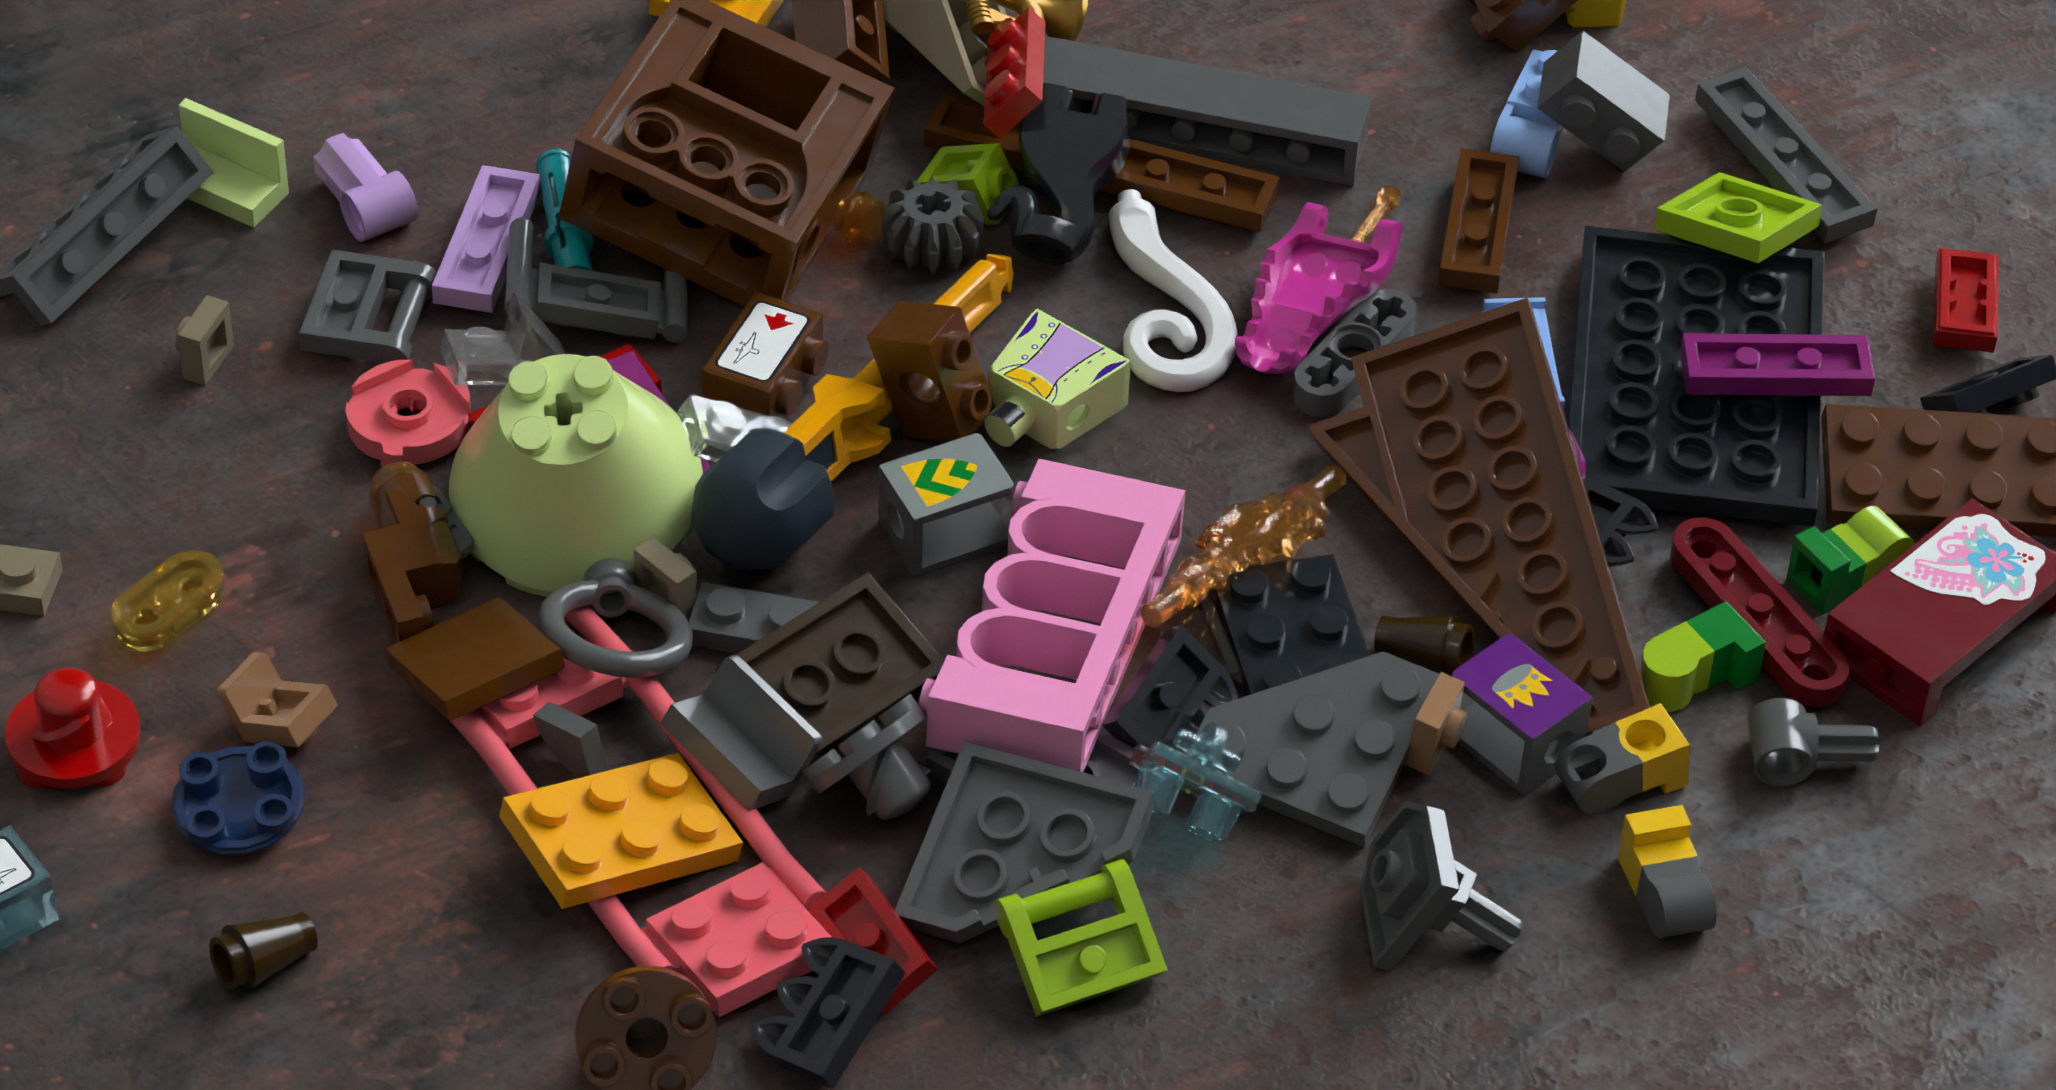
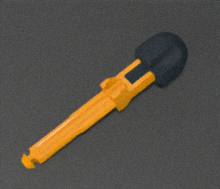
(777, 484)

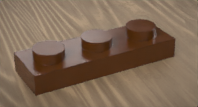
(1478, 221)

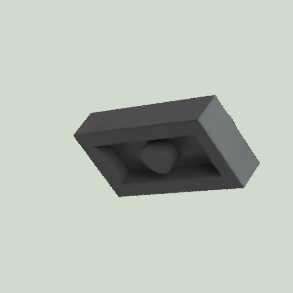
(736, 618)

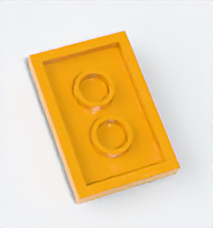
(620, 830)

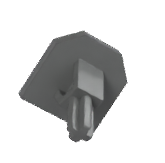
(1419, 886)

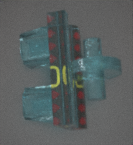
(1218, 795)

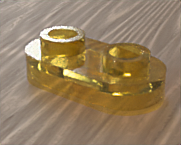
(162, 601)

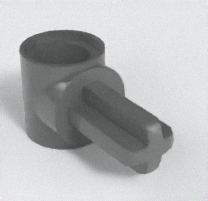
(1790, 742)

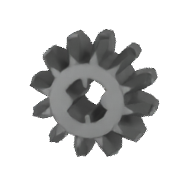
(932, 225)

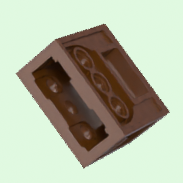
(730, 132)

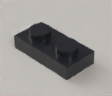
(2010, 383)

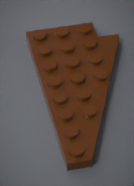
(1485, 485)

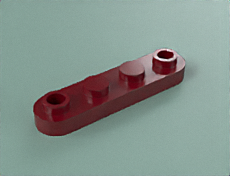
(1796, 648)

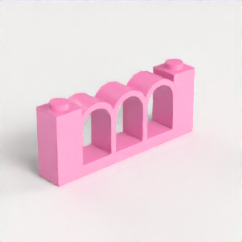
(1055, 516)

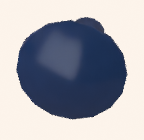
(237, 798)

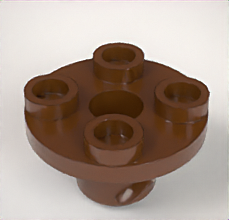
(645, 1031)

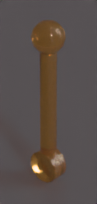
(1387, 199)

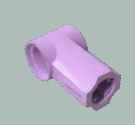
(367, 195)

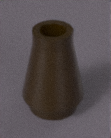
(1429, 642)
(259, 949)

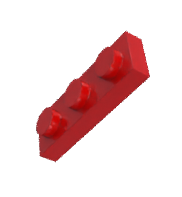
(1014, 71)

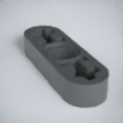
(1358, 330)

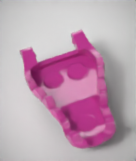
(1308, 286)

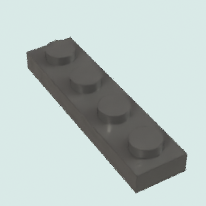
(1785, 151)

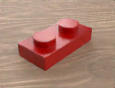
(863, 916)

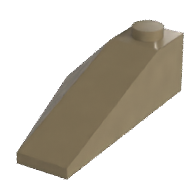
(945, 38)

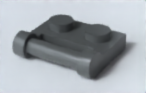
(349, 302)

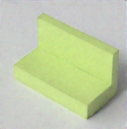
(245, 163)

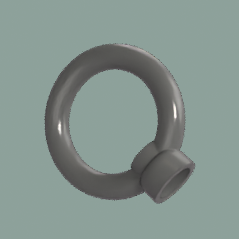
(618, 576)

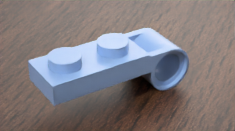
(1523, 127)

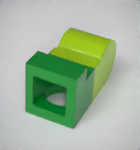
(1845, 555)
(1701, 655)

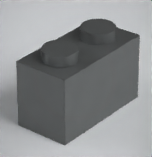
(1603, 101)

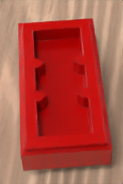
(1966, 300)

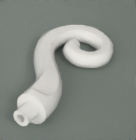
(1141, 248)

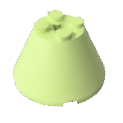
(571, 473)

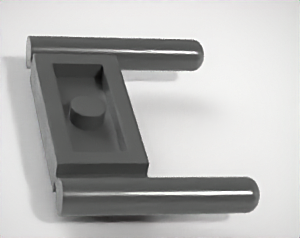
(595, 298)

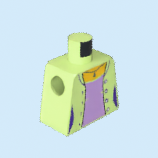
(1054, 384)

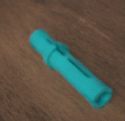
(563, 241)

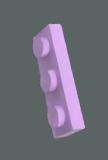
(478, 250)

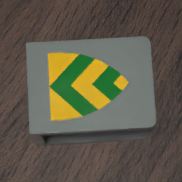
(940, 504)

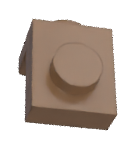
(273, 708)
(1437, 724)

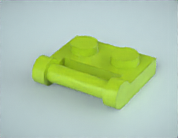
(1087, 958)

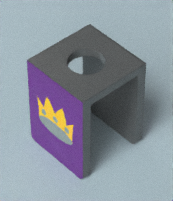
(1520, 713)

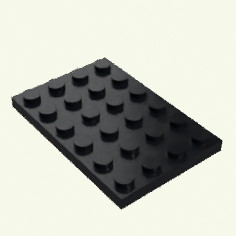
(1628, 384)

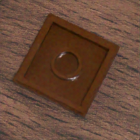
(475, 658)

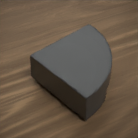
(571, 740)

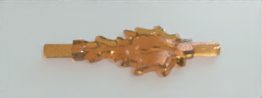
(1245, 535)

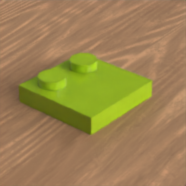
(1738, 217)

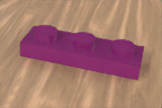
(1777, 364)

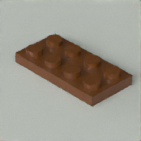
(1933, 462)

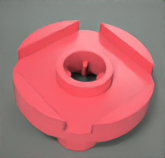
(417, 438)

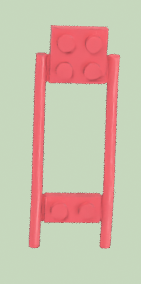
(726, 939)

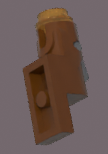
(416, 551)

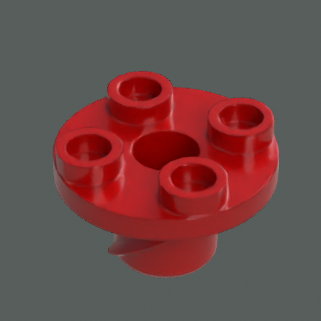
(72, 732)

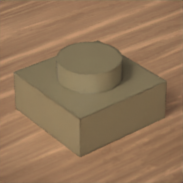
(204, 340)
(666, 574)
(28, 579)

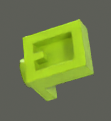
(977, 169)

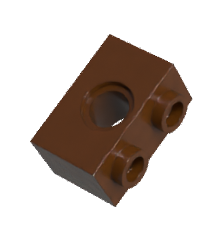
(931, 371)

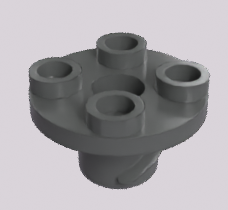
(878, 764)

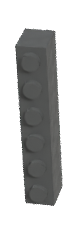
(1220, 110)

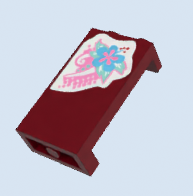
(1941, 608)

